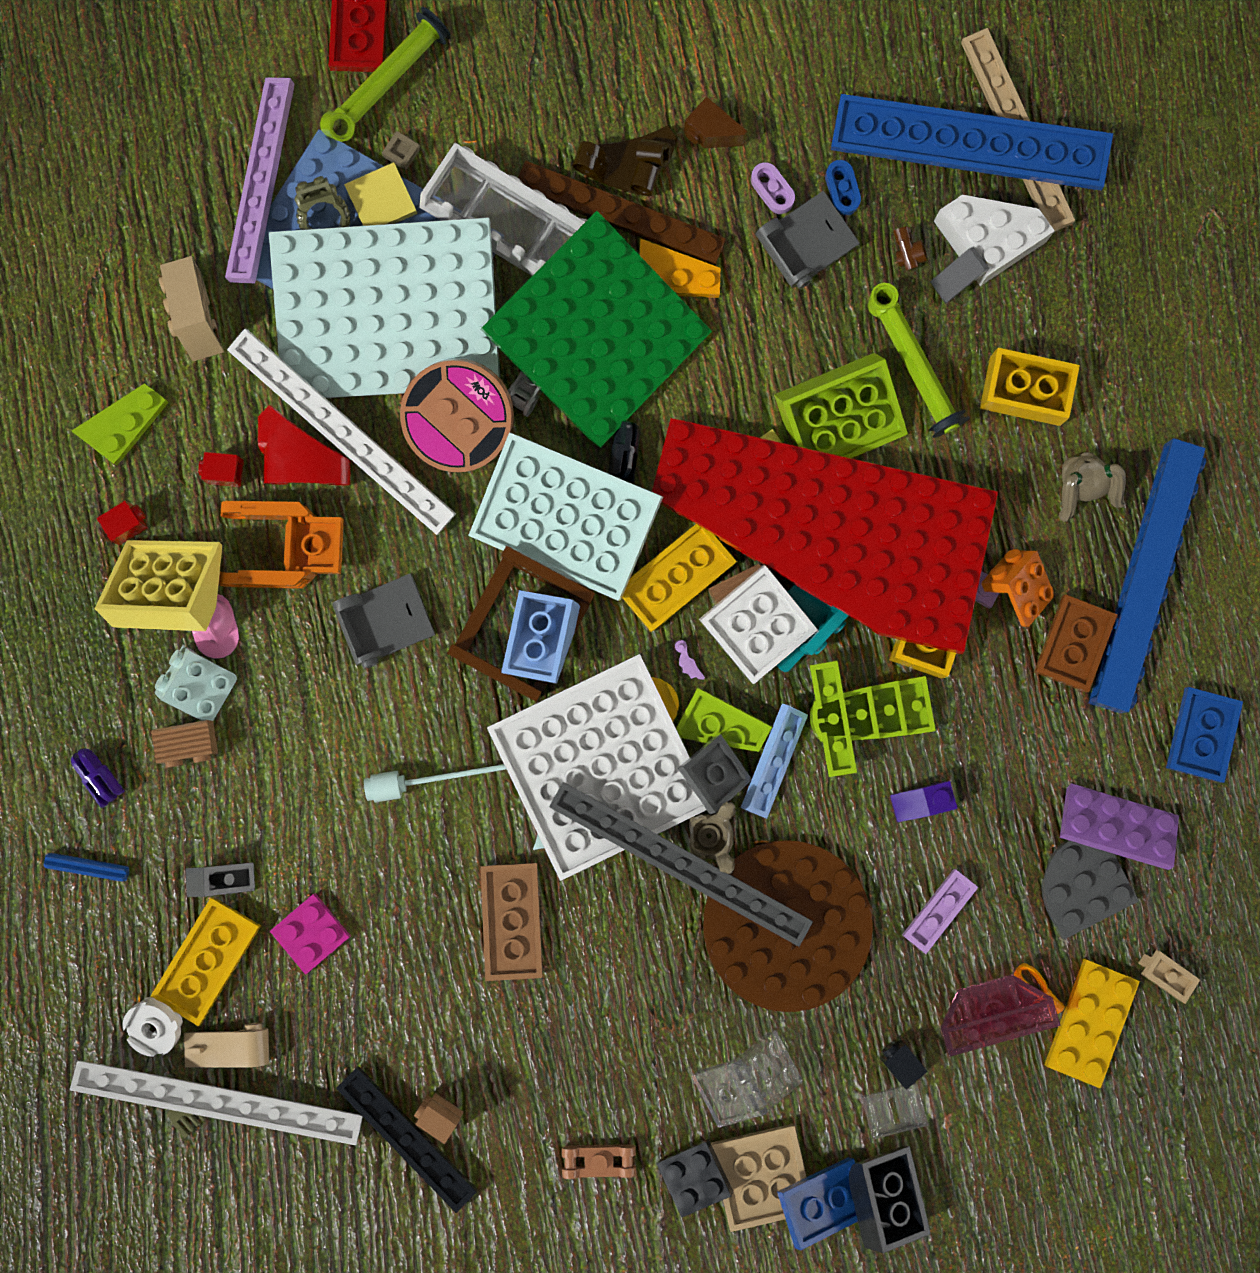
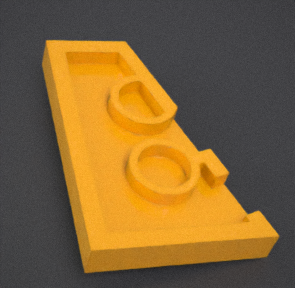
(682, 273)

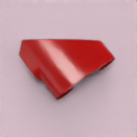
(297, 456)

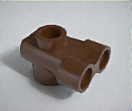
(910, 252)

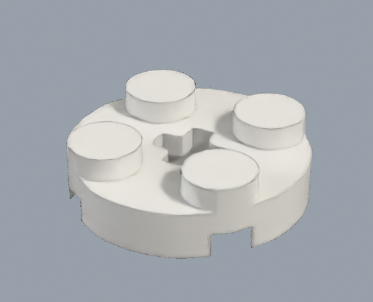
(162, 1017)

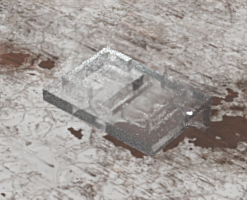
(880, 1114)

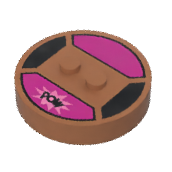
(456, 415)

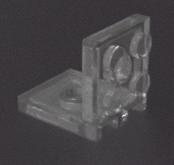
(748, 1082)

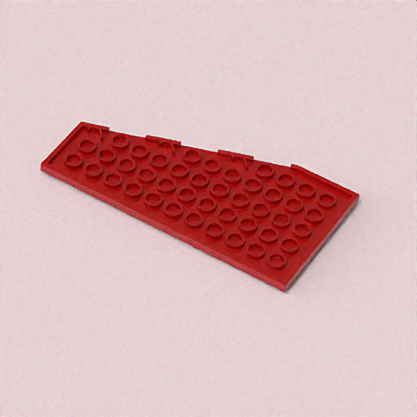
(853, 533)

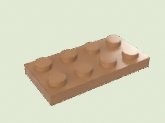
(511, 921)

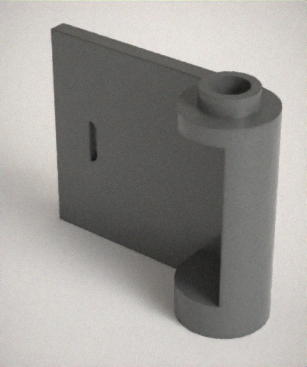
(803, 241)
(380, 620)

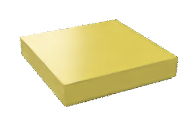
(381, 197)

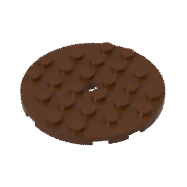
(772, 969)

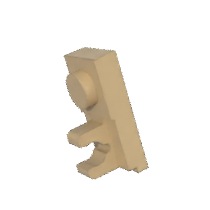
(1169, 975)

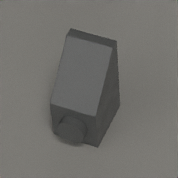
(220, 879)

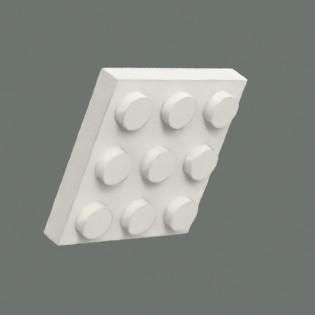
(758, 624)

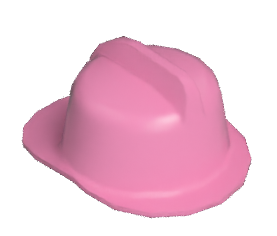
(222, 633)

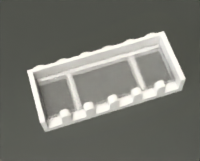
(522, 220)

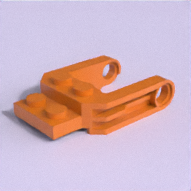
(311, 544)

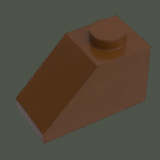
(713, 127)

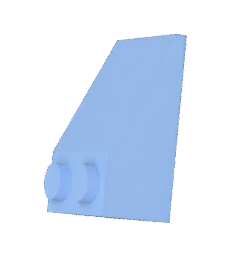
(540, 636)

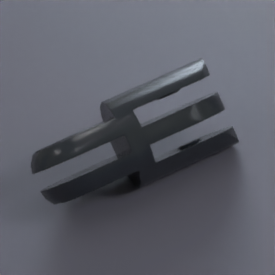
(625, 451)

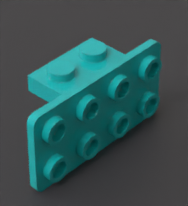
(824, 618)

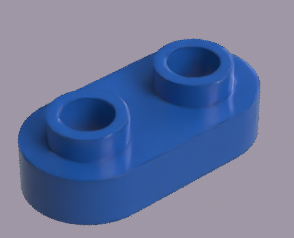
(843, 189)

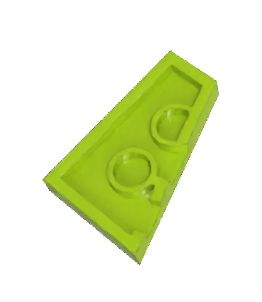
(122, 423)
(712, 716)

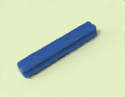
(86, 867)

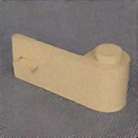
(228, 1048)

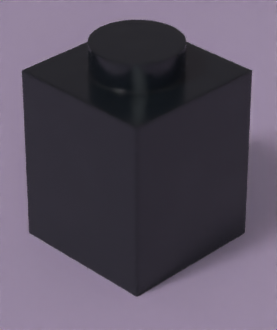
(902, 1063)

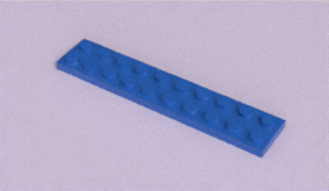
(972, 142)

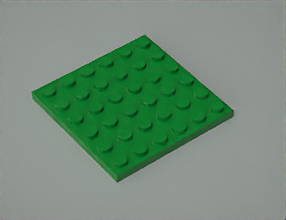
(596, 329)

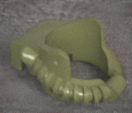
(315, 192)

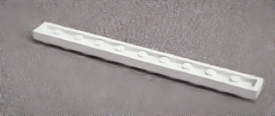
(341, 431)
(216, 1102)

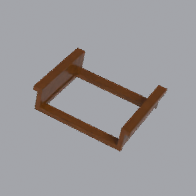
(510, 559)

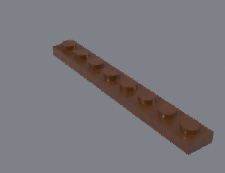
(624, 214)

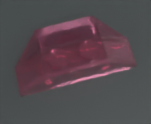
(996, 1014)

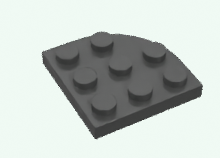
(1083, 887)

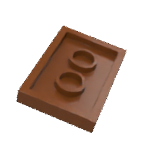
(1075, 643)

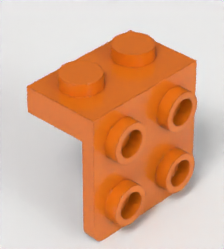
(1024, 580)

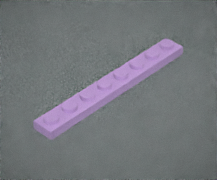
(260, 180)

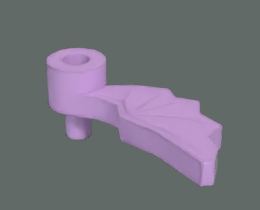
(688, 664)

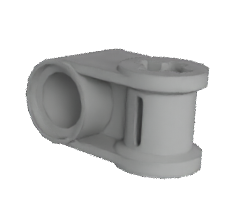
(525, 390)

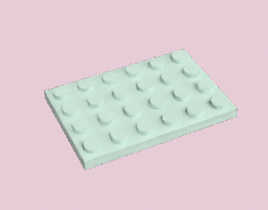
(566, 515)

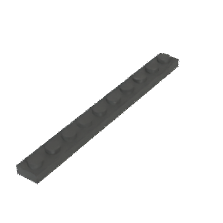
(681, 864)

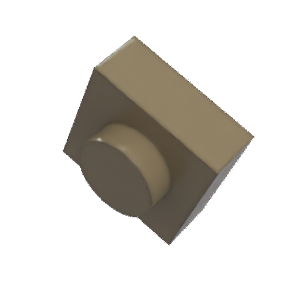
(401, 150)

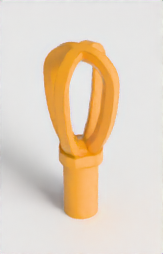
(1018, 973)

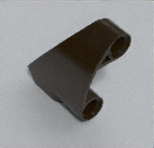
(628, 164)

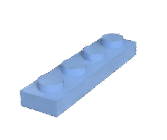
(774, 761)

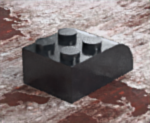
(888, 1200)

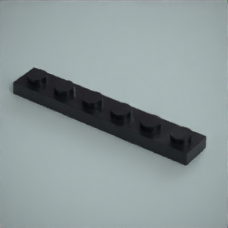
(407, 1139)

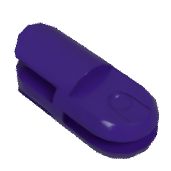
(96, 777)

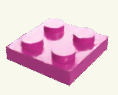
(310, 933)

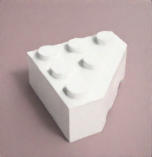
(995, 229)

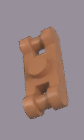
(599, 1161)

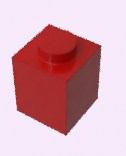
(221, 469)
(123, 522)

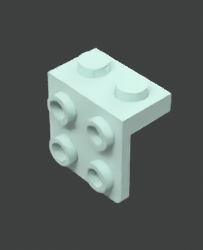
(194, 684)

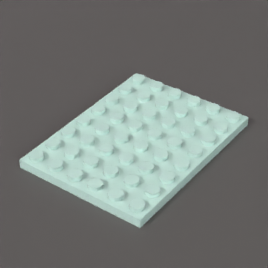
(382, 302)

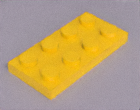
(676, 576)
(205, 961)
(1091, 1023)

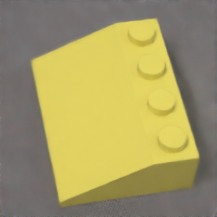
(163, 586)

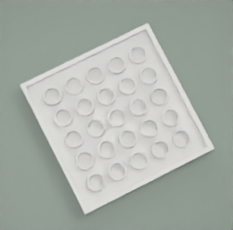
(608, 742)

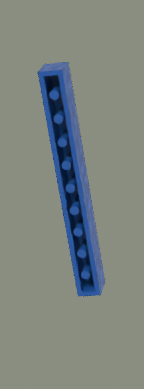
(1147, 576)

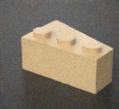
(188, 308)

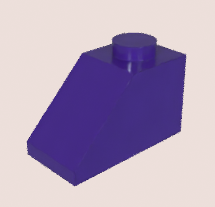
(923, 801)

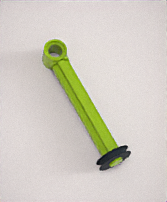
(385, 75)
(915, 360)

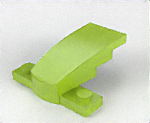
(864, 714)

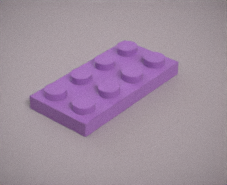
(1119, 826)

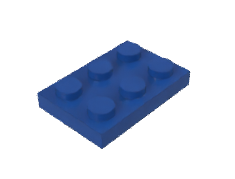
(1204, 734)
(819, 1204)

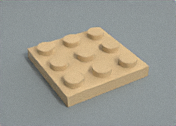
(757, 1169)

